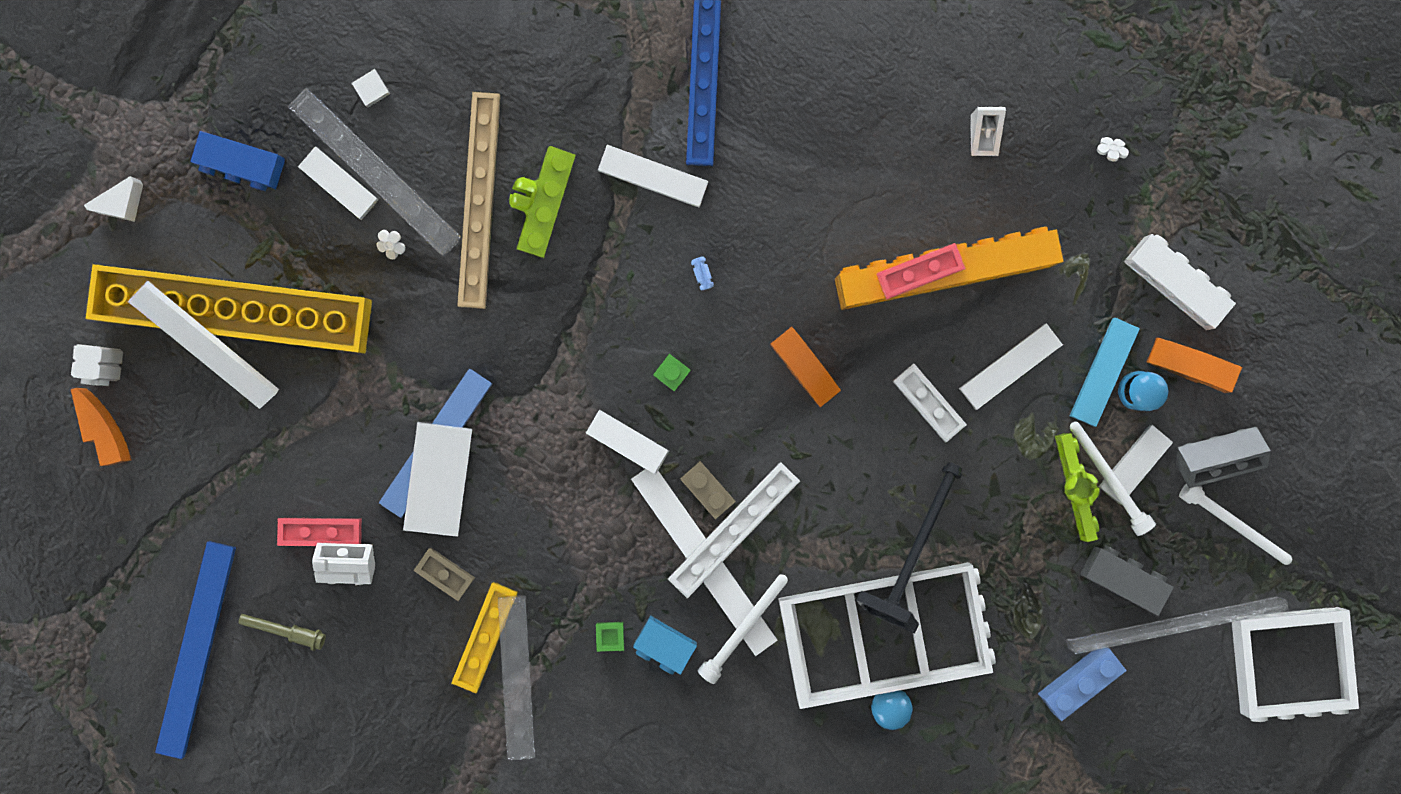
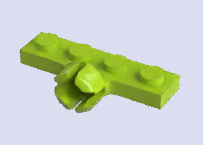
(542, 200)
(1079, 487)

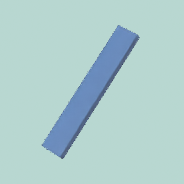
(454, 413)

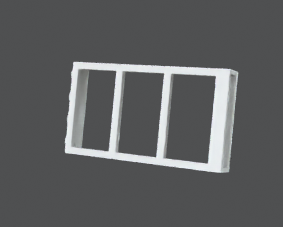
(866, 688)

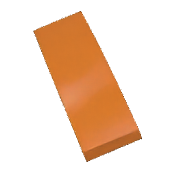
(1194, 365)
(805, 366)
(99, 427)

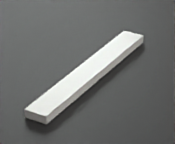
(689, 538)

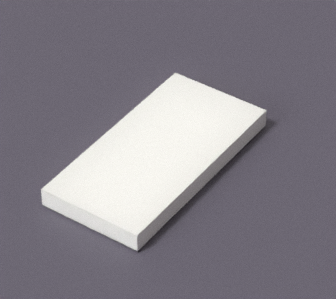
(437, 479)

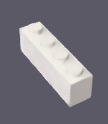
(1180, 282)

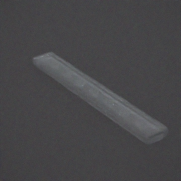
(375, 172)
(1177, 624)

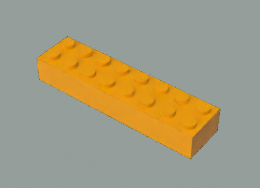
(982, 262)

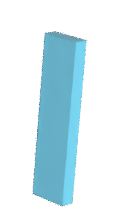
(1104, 372)

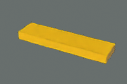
(482, 641)

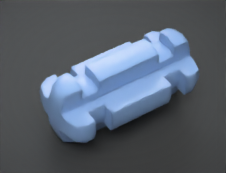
(702, 273)

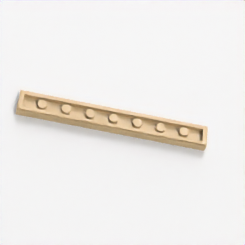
(479, 200)

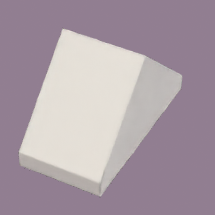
(986, 130)
(119, 200)

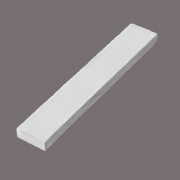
(203, 344)
(733, 530)

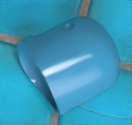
(1146, 391)

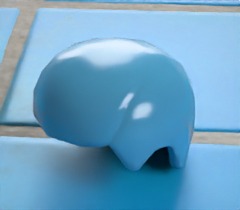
(892, 709)

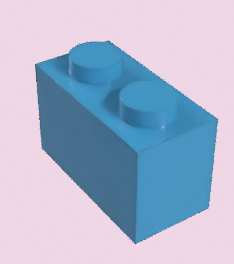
(664, 645)

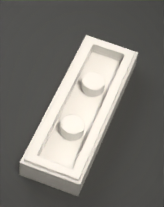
(338, 183)
(929, 403)
(627, 442)
(1138, 460)

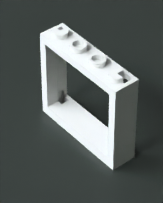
(1245, 669)

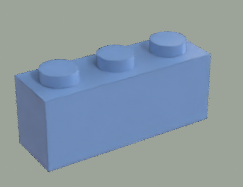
(1081, 682)

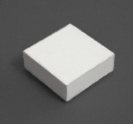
(370, 88)

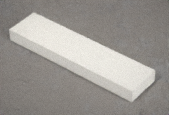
(653, 176)
(1010, 366)

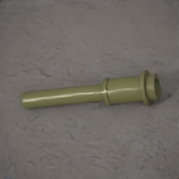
(295, 634)

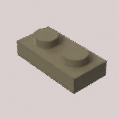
(707, 490)
(444, 574)

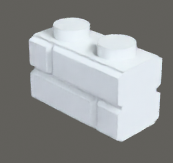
(96, 364)
(343, 563)

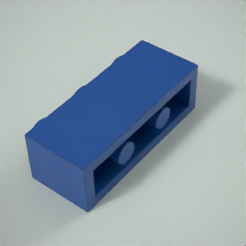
(237, 161)

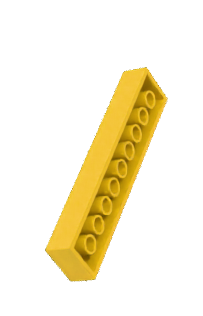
(237, 308)

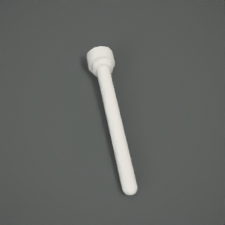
(1197, 496)
(1140, 521)
(711, 670)

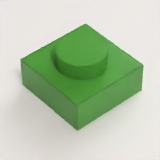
(672, 372)
(610, 636)

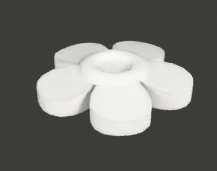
(1112, 149)
(390, 244)

